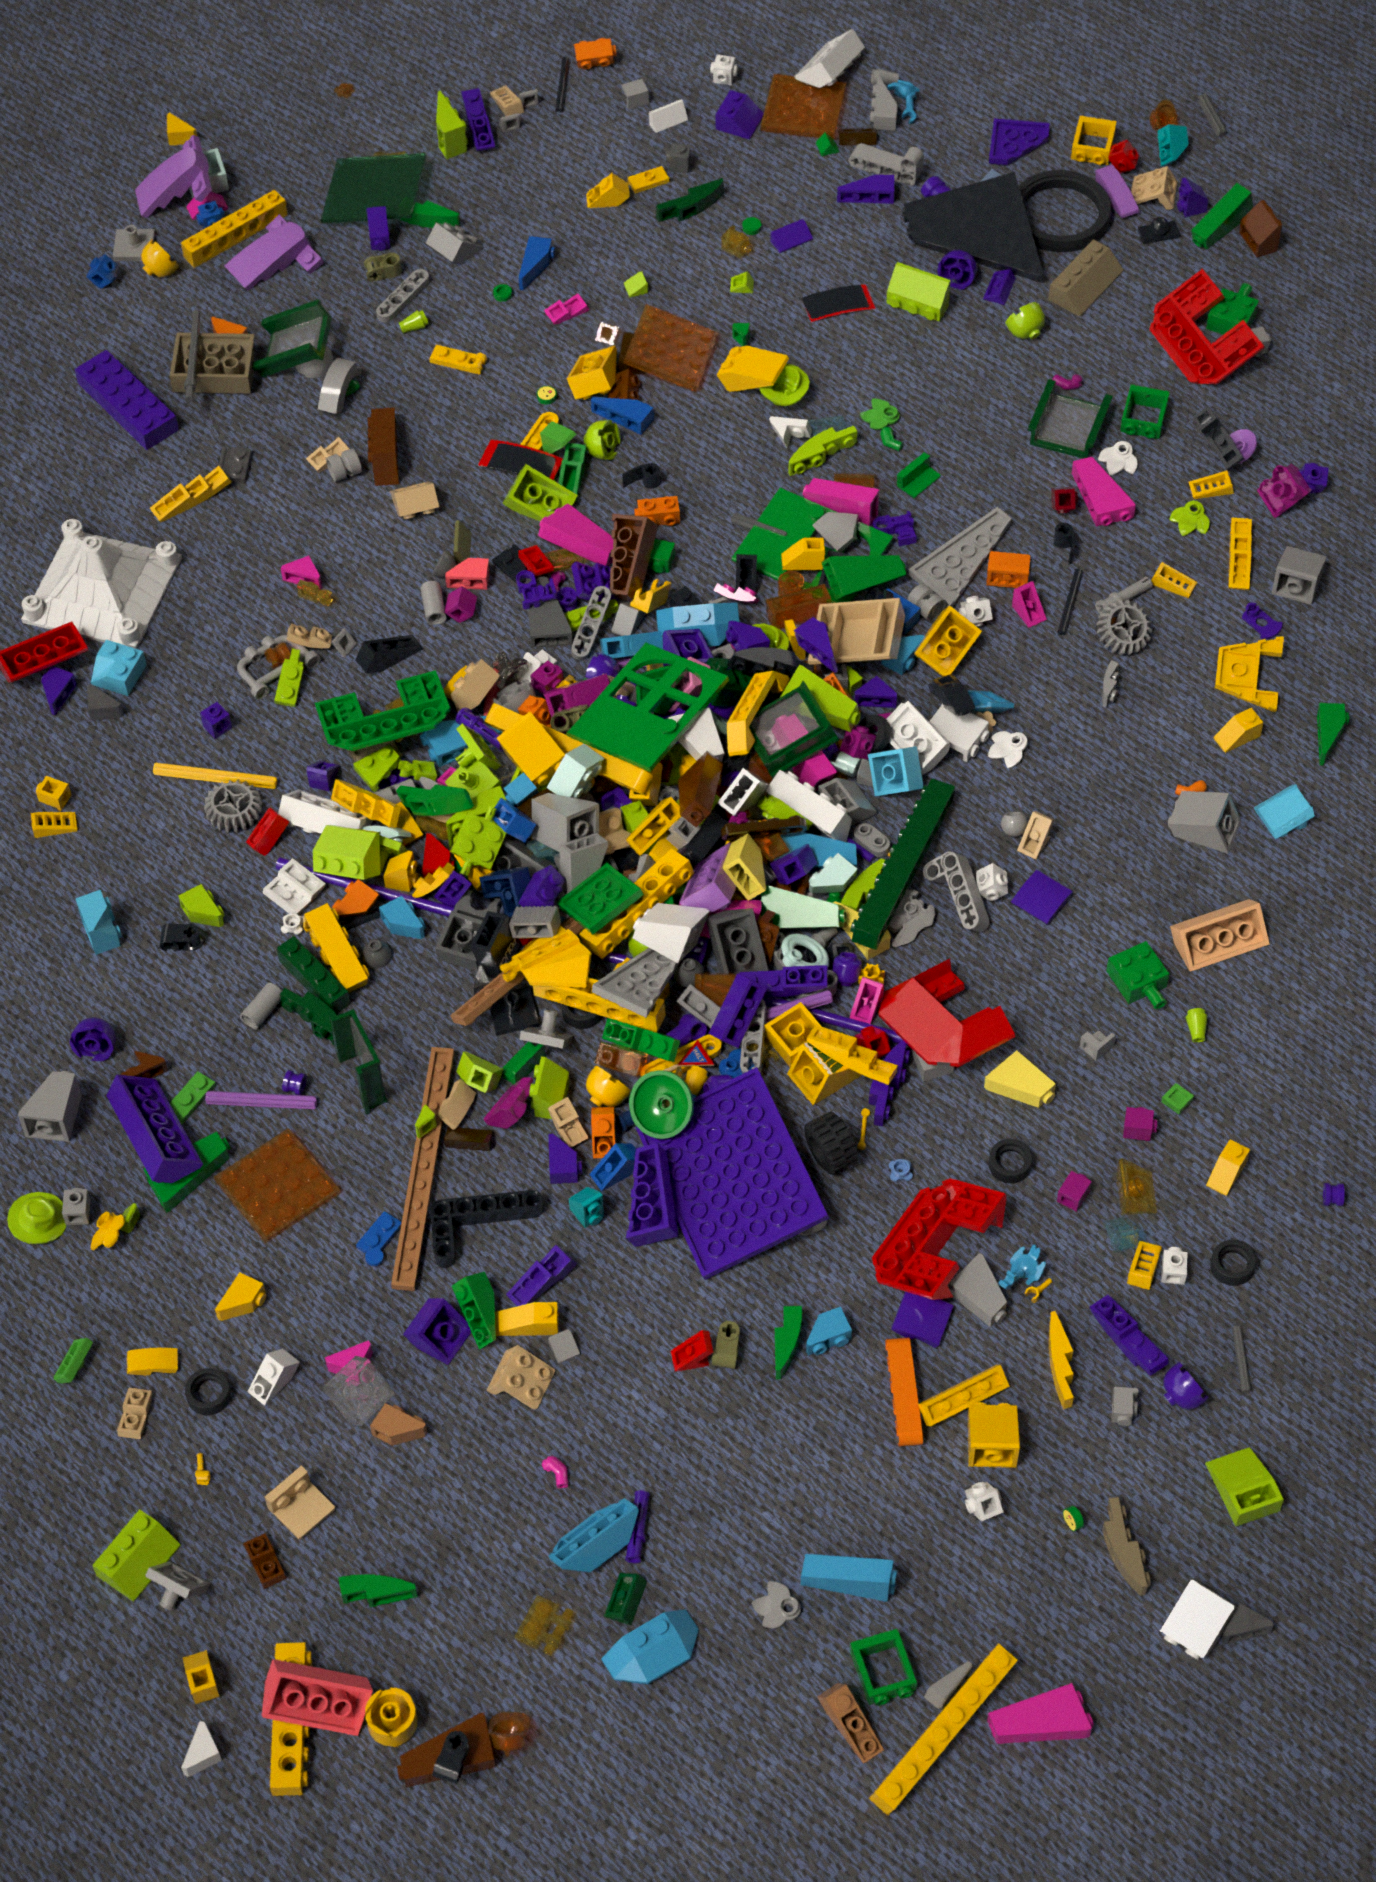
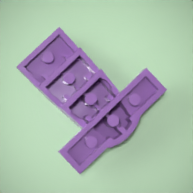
(174, 178)
(273, 252)

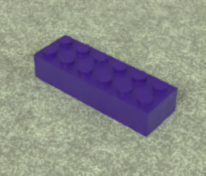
(126, 399)

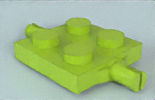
(478, 841)

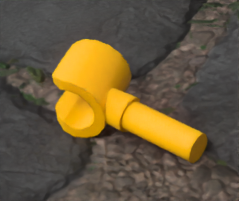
(1037, 1290)
(202, 1476)

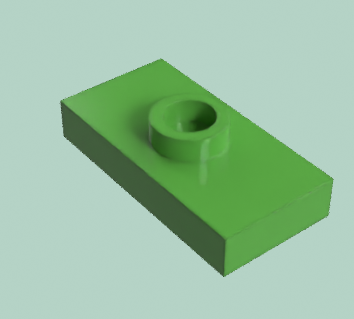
(73, 1360)

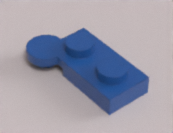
(378, 1237)

